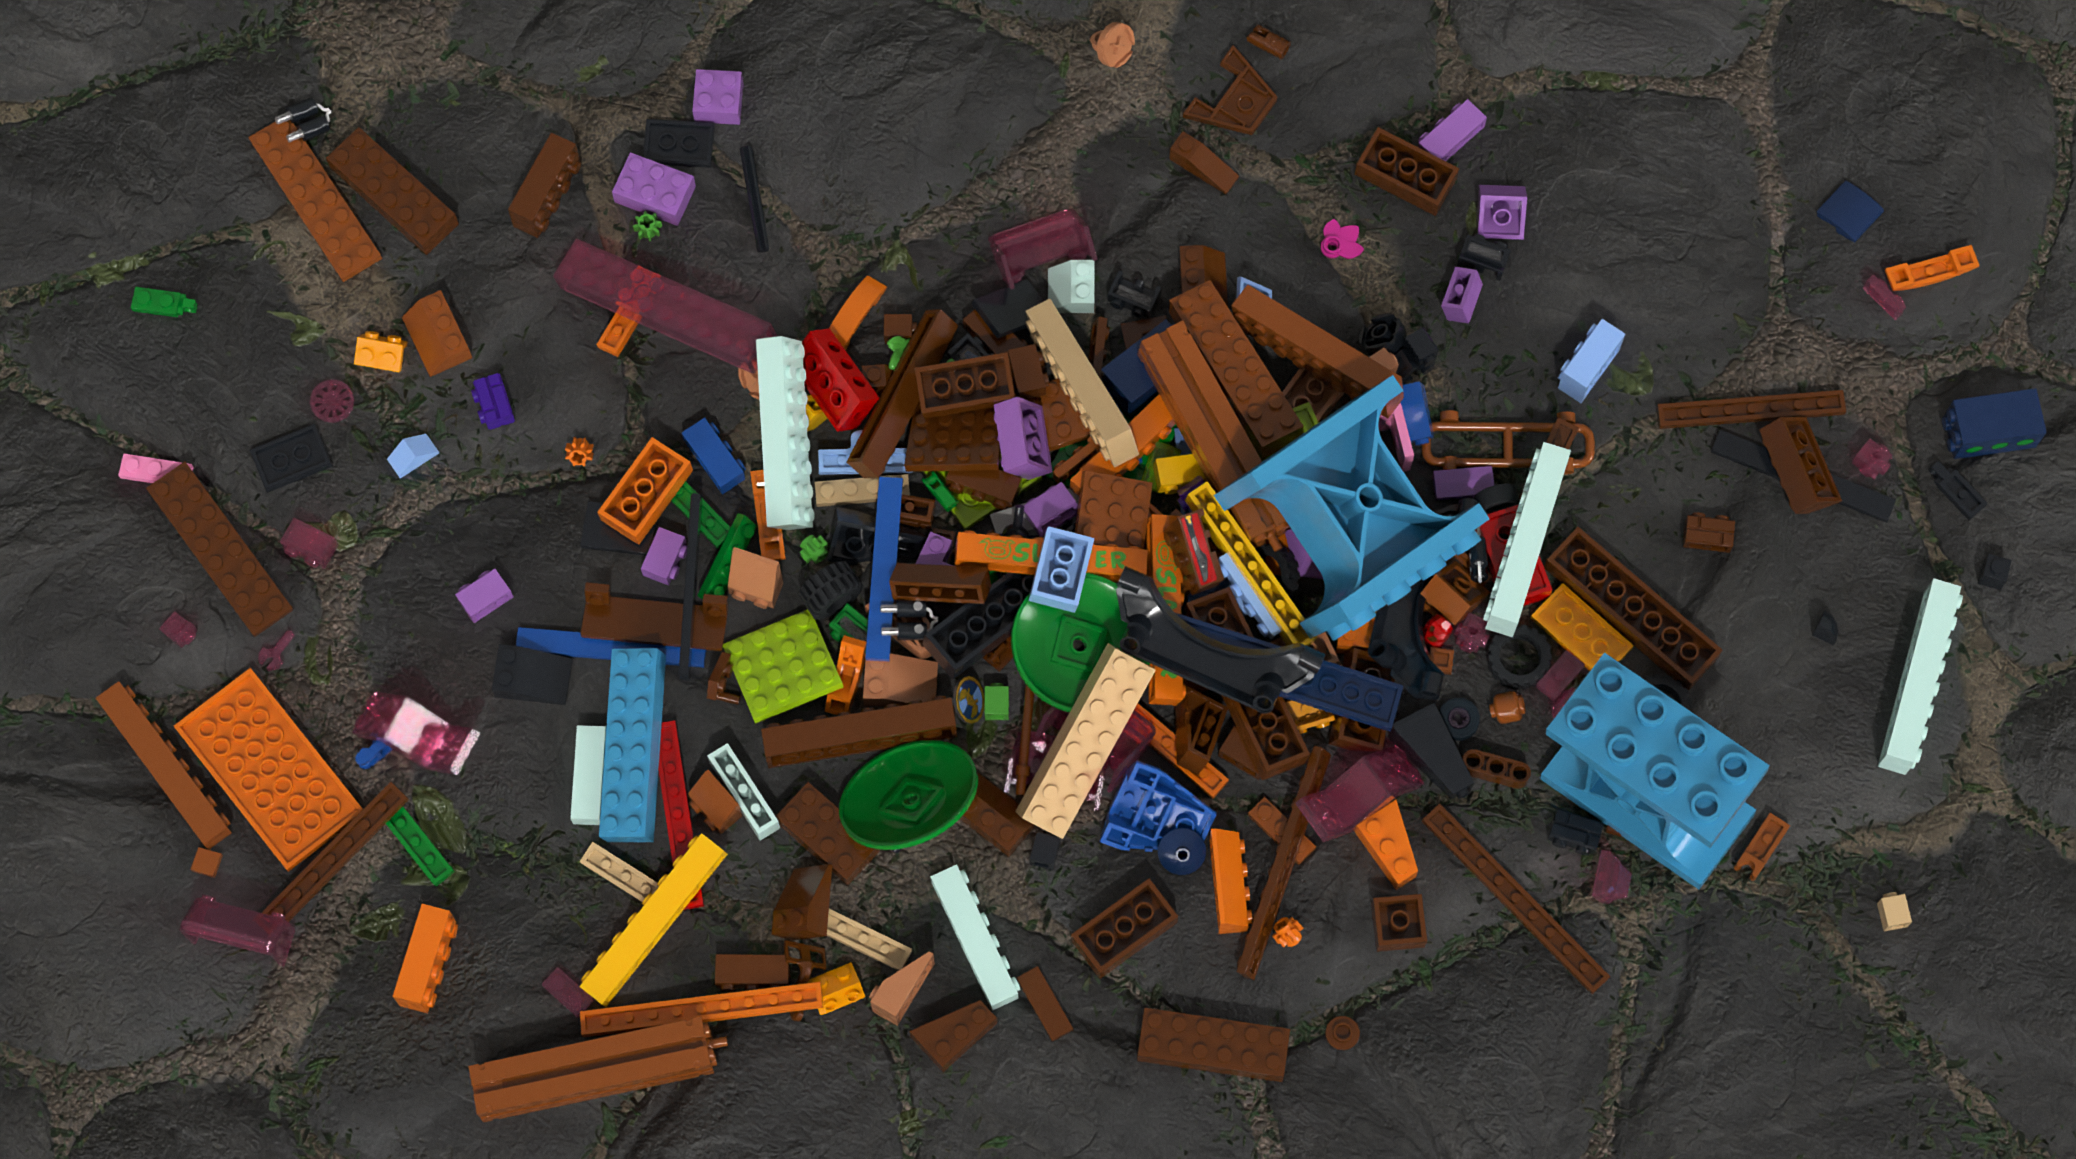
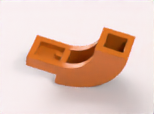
(850, 670)

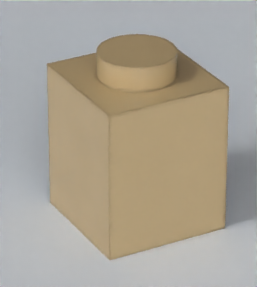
(1894, 911)

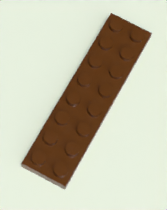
(219, 549)

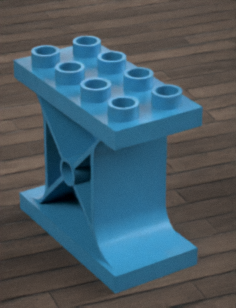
(1355, 513)
(1652, 770)

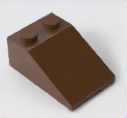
(804, 904)

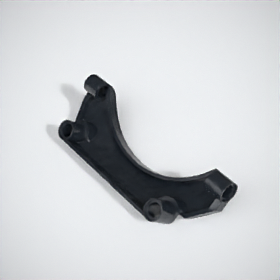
(1399, 638)
(1235, 672)

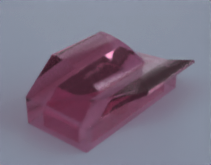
(1611, 879)

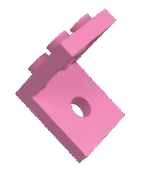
(1400, 436)

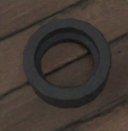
(1498, 497)

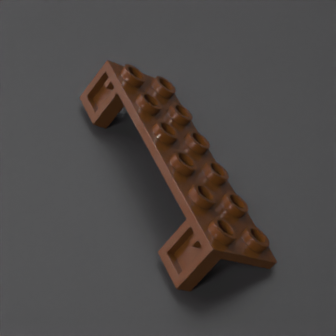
(651, 620)

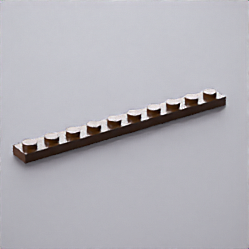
(1281, 869)
(1516, 899)

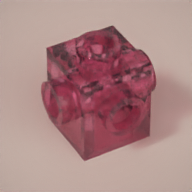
(1873, 459)
(1471, 634)

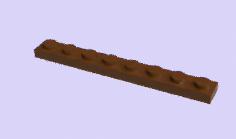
(1750, 409)
(338, 852)

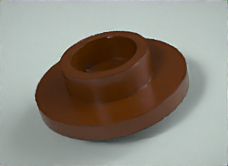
(1342, 1033)

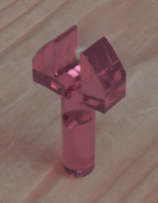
(276, 651)

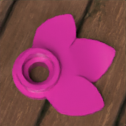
(1343, 239)

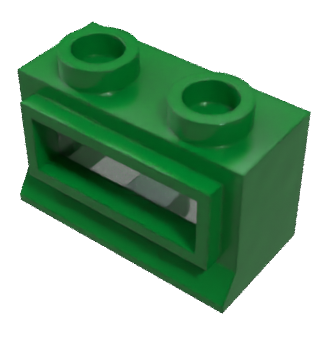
(850, 624)

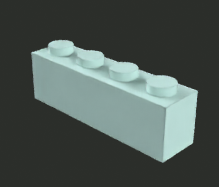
(588, 775)
(743, 791)

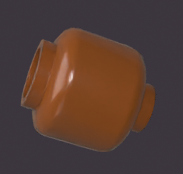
(1507, 707)

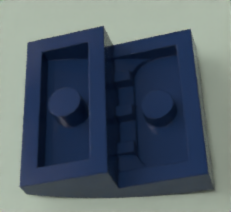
(1850, 211)

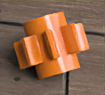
(579, 451)
(1287, 932)

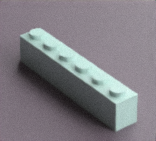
(974, 937)

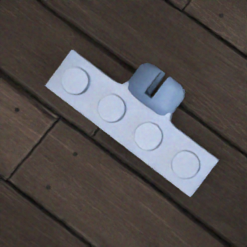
(834, 460)
(1247, 599)

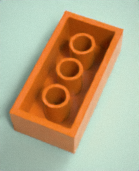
(645, 491)
(425, 958)

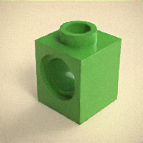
(996, 702)

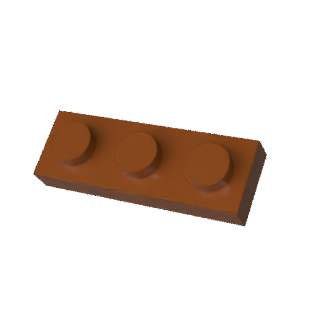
(1273, 823)

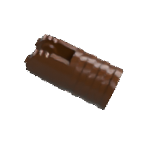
(1269, 41)

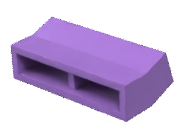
(1461, 482)

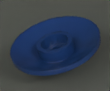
(1179, 840)

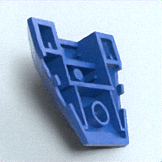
(1151, 806)

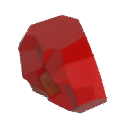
(1437, 631)

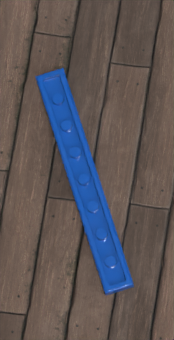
(884, 562)
(573, 645)

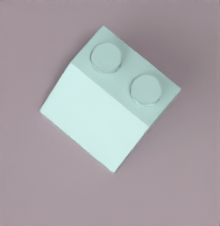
(1072, 286)

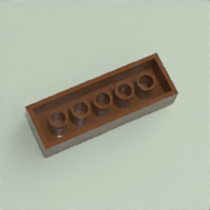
(392, 191)
(1213, 1044)

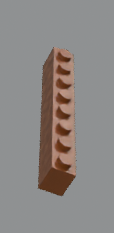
(163, 765)

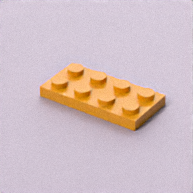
(1579, 628)

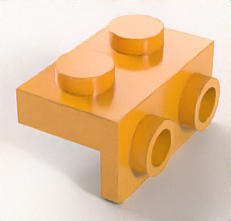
(380, 351)
(1308, 716)
(839, 988)

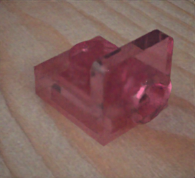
(179, 630)

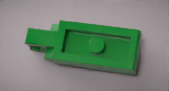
(161, 302)

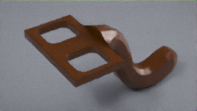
(805, 965)

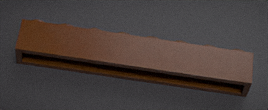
(901, 395)

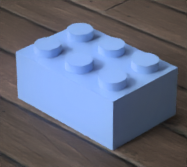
(1590, 360)
(1061, 569)

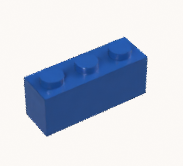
(714, 455)

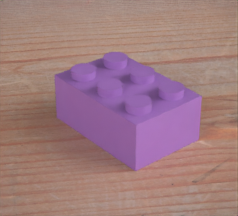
(653, 189)
(1022, 438)

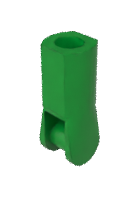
(941, 493)

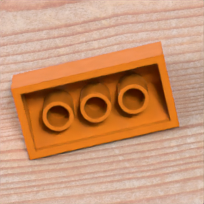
(1229, 881)

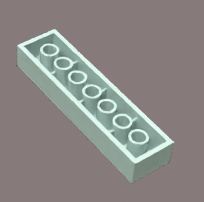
(784, 433)
(1526, 539)
(1920, 676)

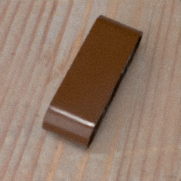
(1507, 766)

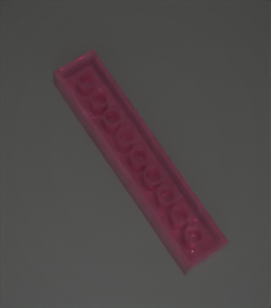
(662, 304)

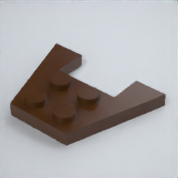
(1244, 102)

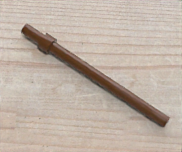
(1022, 769)

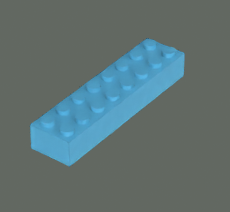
(632, 745)

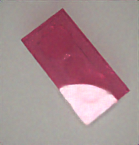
(1884, 297)
(1560, 675)
(567, 992)

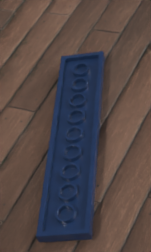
(1332, 688)

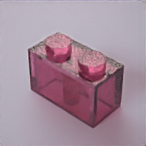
(308, 543)

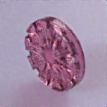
(332, 401)

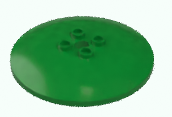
(1045, 637)
(927, 773)

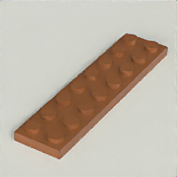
(316, 200)

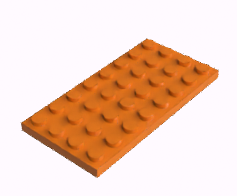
(269, 769)

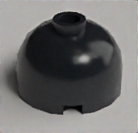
(1385, 333)

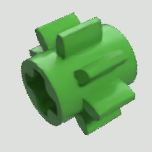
(645, 232)
(814, 549)

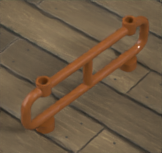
(1450, 422)

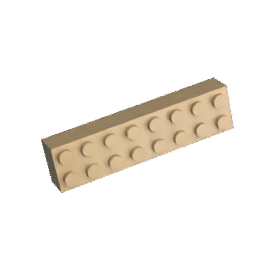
(1081, 383)
(1085, 741)

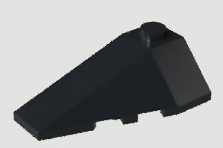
(854, 537)

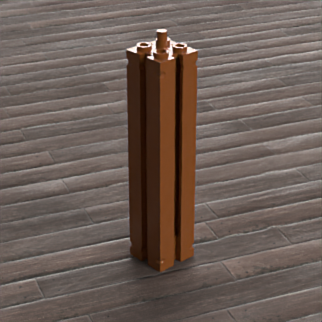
(1209, 426)
(594, 1069)

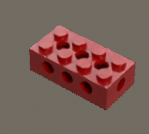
(836, 381)
(1501, 524)

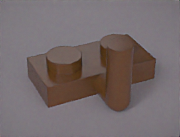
(718, 681)

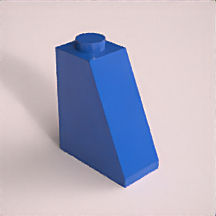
(1417, 413)

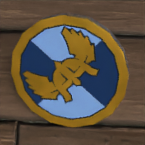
(968, 699)

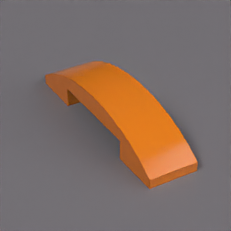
(1932, 270)
(856, 308)
(770, 538)

